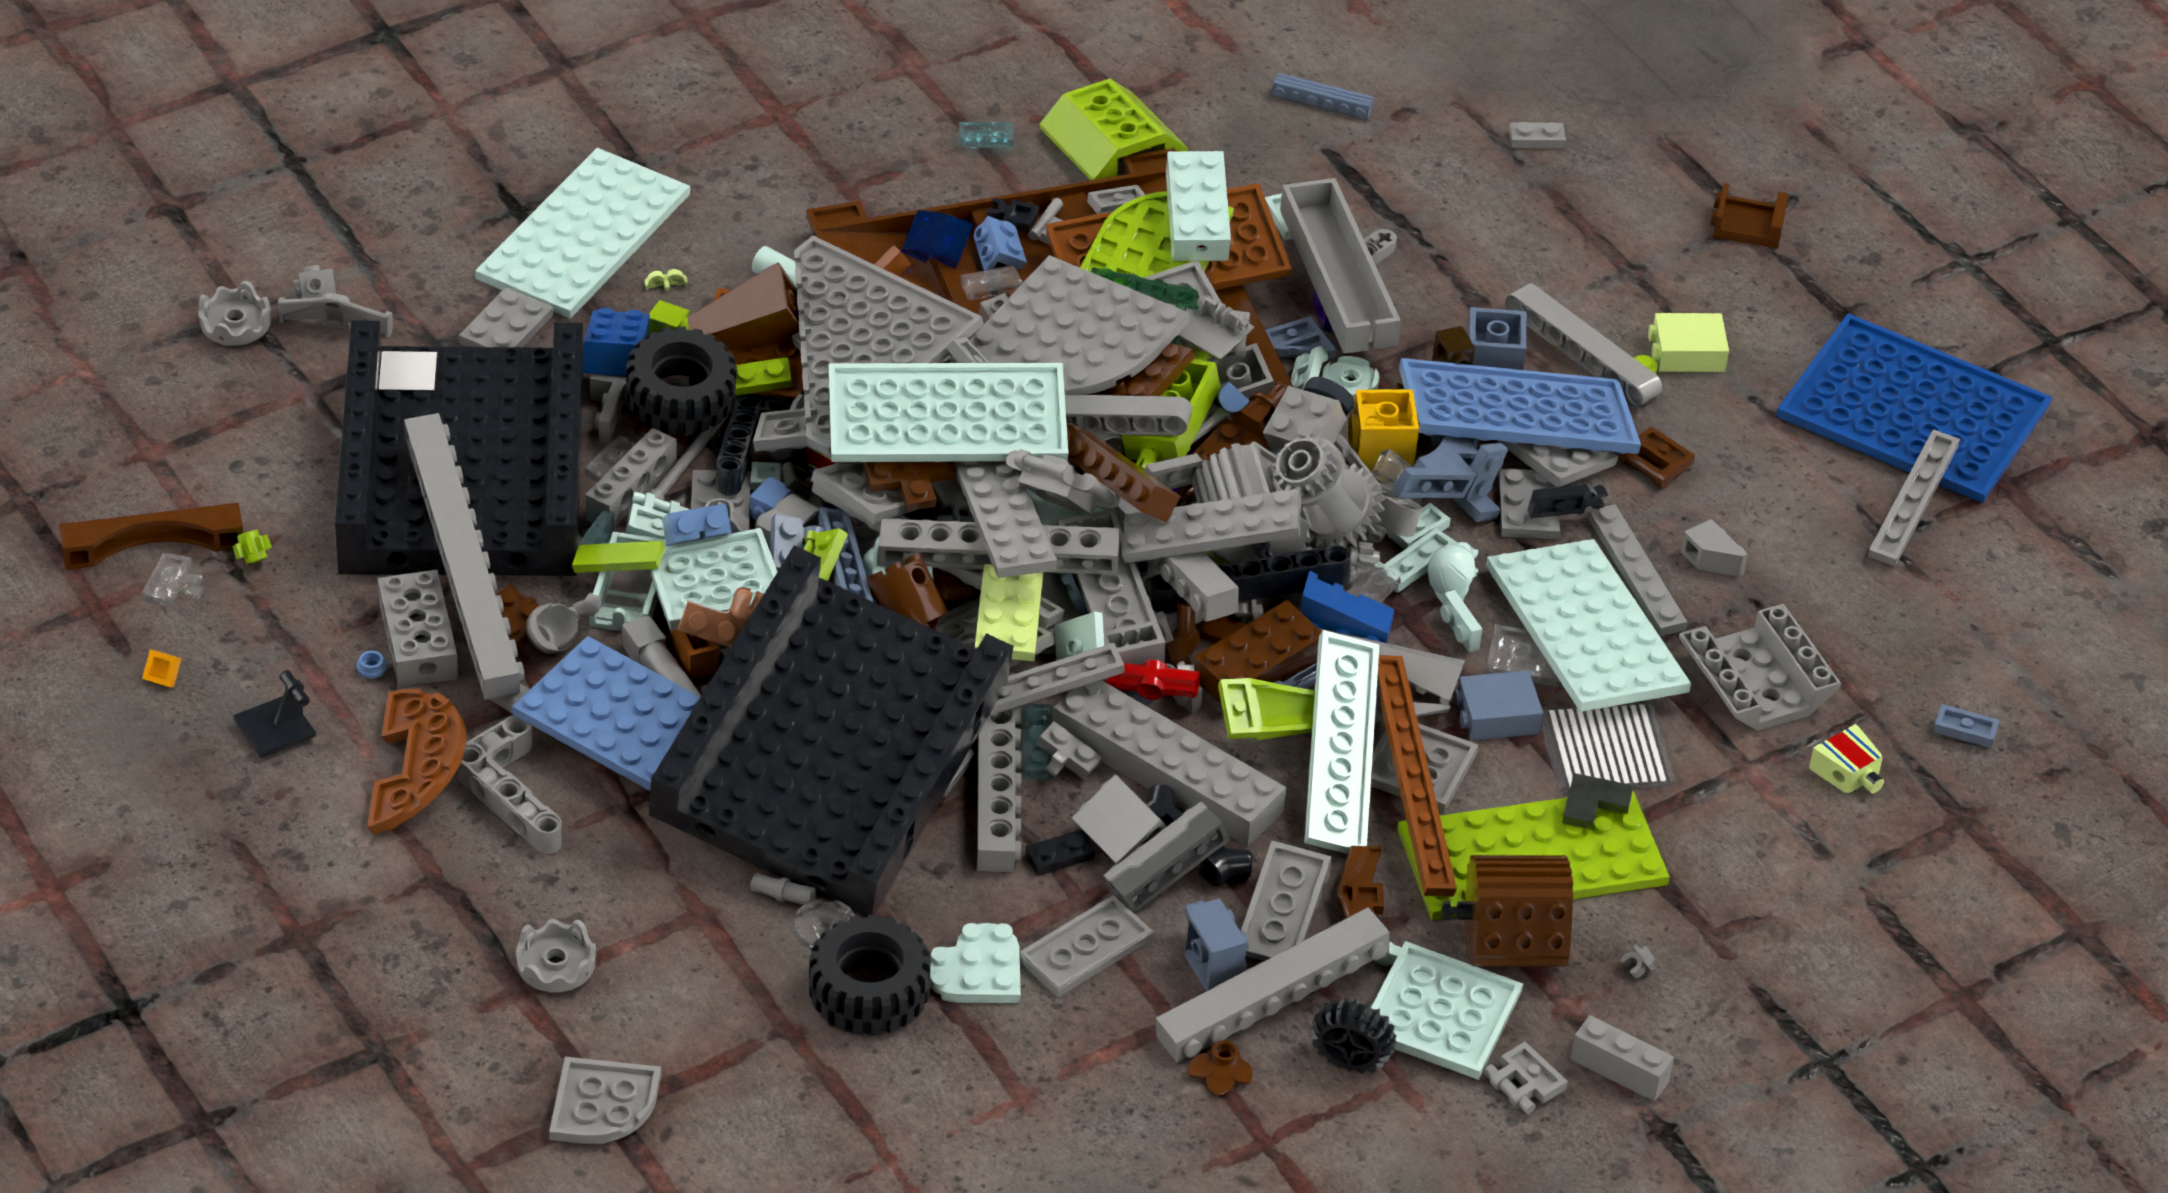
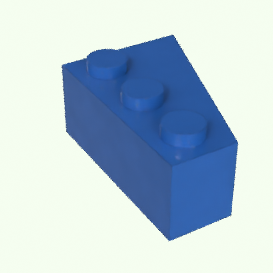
(1344, 613)

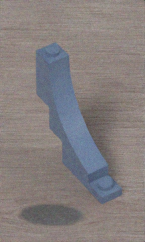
(1442, 472)

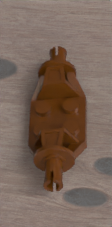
(1240, 428)

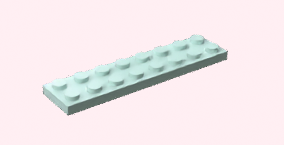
(1341, 742)

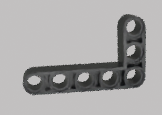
(739, 436)

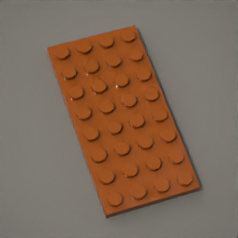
(1254, 247)

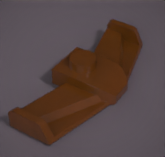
(1356, 886)

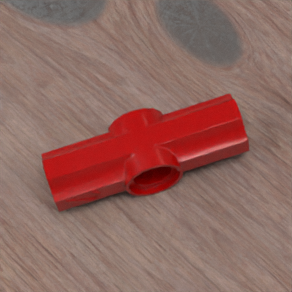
(1156, 679)

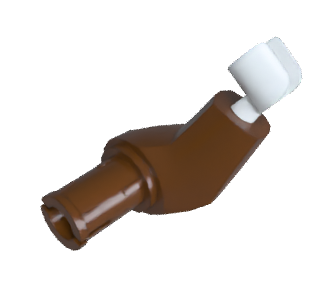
(1184, 638)

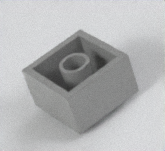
(1245, 373)

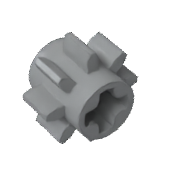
(1364, 557)

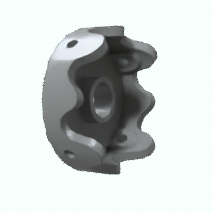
(239, 303)
(551, 941)

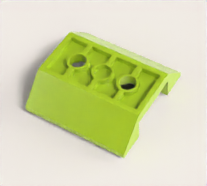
(1103, 124)

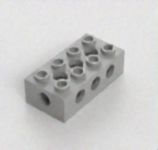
(426, 658)

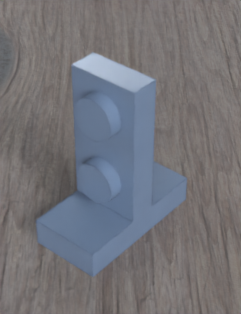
(1485, 466)

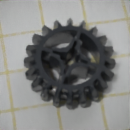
(1353, 1035)

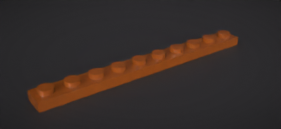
(1414, 778)

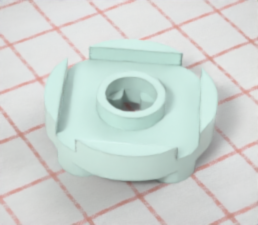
(1352, 367)

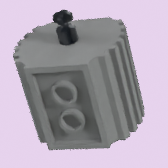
(1243, 473)

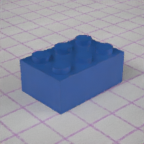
(611, 340)

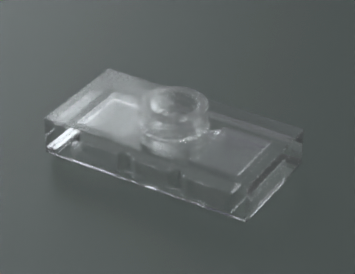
(991, 282)

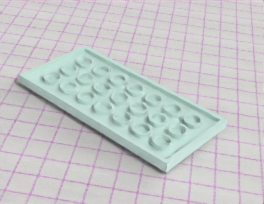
(583, 232)
(946, 411)
(1587, 625)

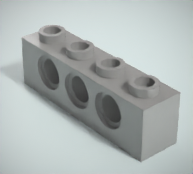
(637, 471)

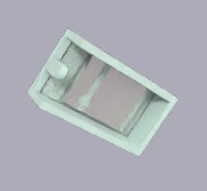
(624, 593)

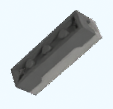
(1166, 857)

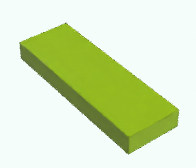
(618, 556)

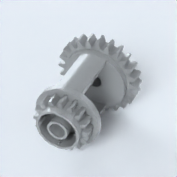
(1336, 498)

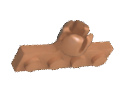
(718, 625)

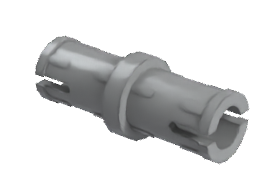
(782, 889)

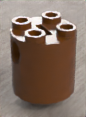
(909, 591)

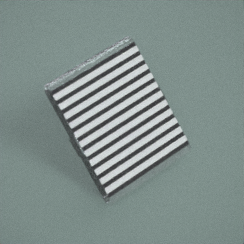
(1608, 744)

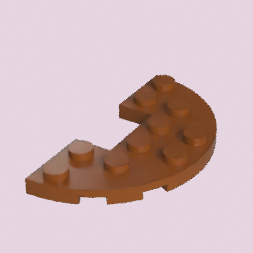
(431, 756)

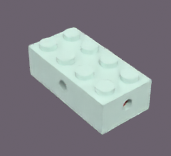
(1198, 206)

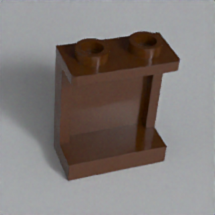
(1748, 219)

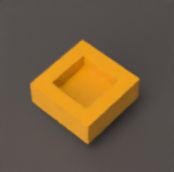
(161, 668)

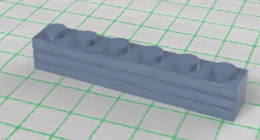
(1322, 96)

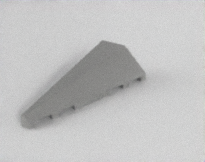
(1424, 670)

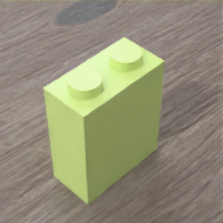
(1689, 342)

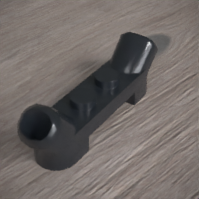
(1220, 865)

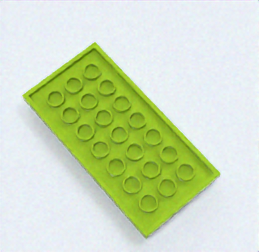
(1603, 860)

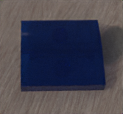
(937, 237)

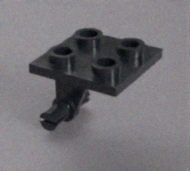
(278, 721)

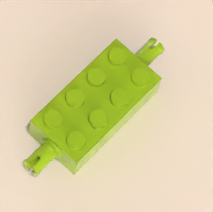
(1199, 386)

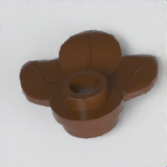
(1221, 1068)

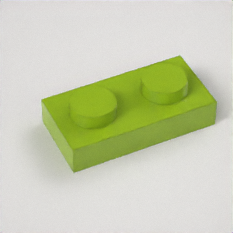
(763, 376)

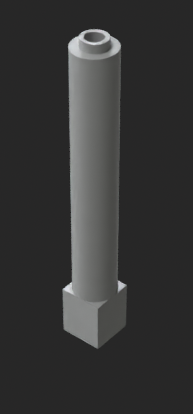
(648, 647)

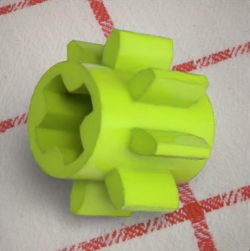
(252, 546)

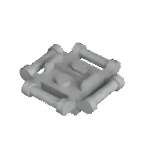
(1057, 483)

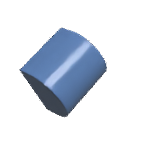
(1231, 398)

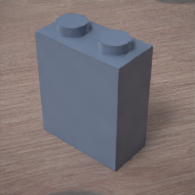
(1498, 705)

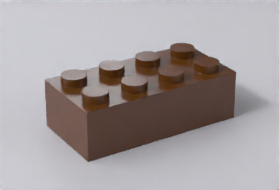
(1264, 650)

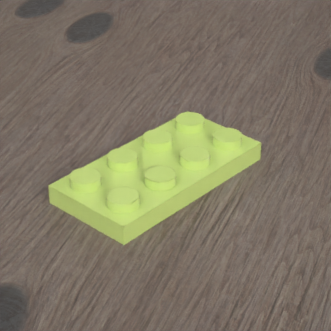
(1010, 611)

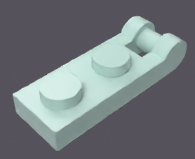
(1308, 366)

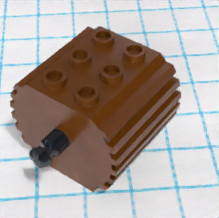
(1516, 910)

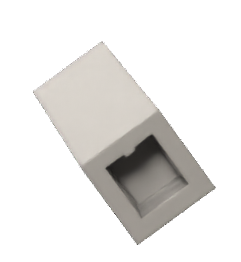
(1713, 550)

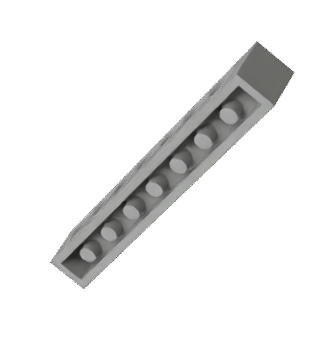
(961, 545)
(996, 792)

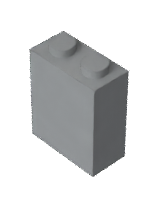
(1118, 820)

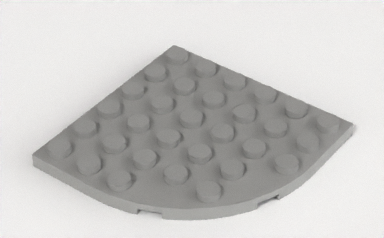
(1079, 321)

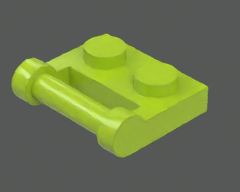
(827, 546)

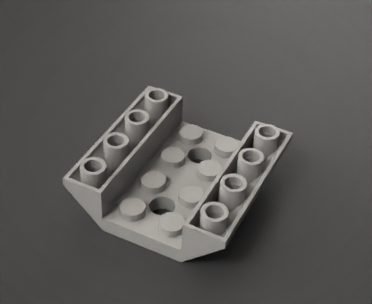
(1778, 666)

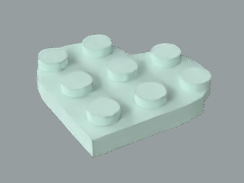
(980, 966)

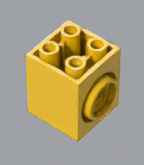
(1383, 422)

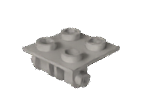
(1215, 328)

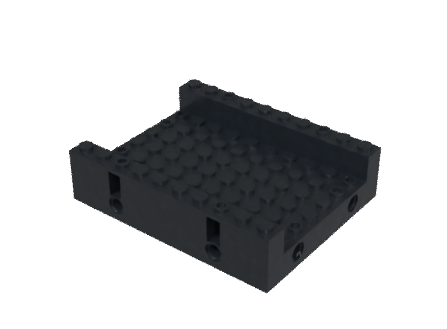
(513, 436)
(827, 737)

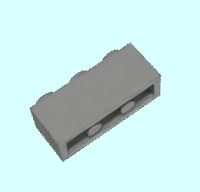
(1622, 1058)

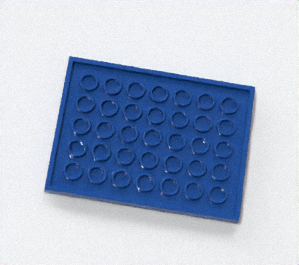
(1891, 392)

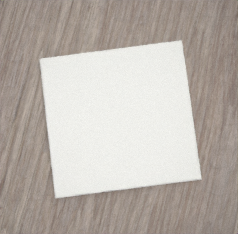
(407, 370)

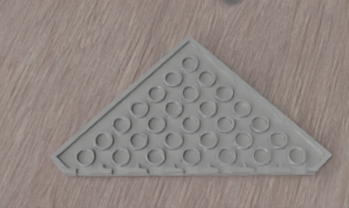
(863, 316)

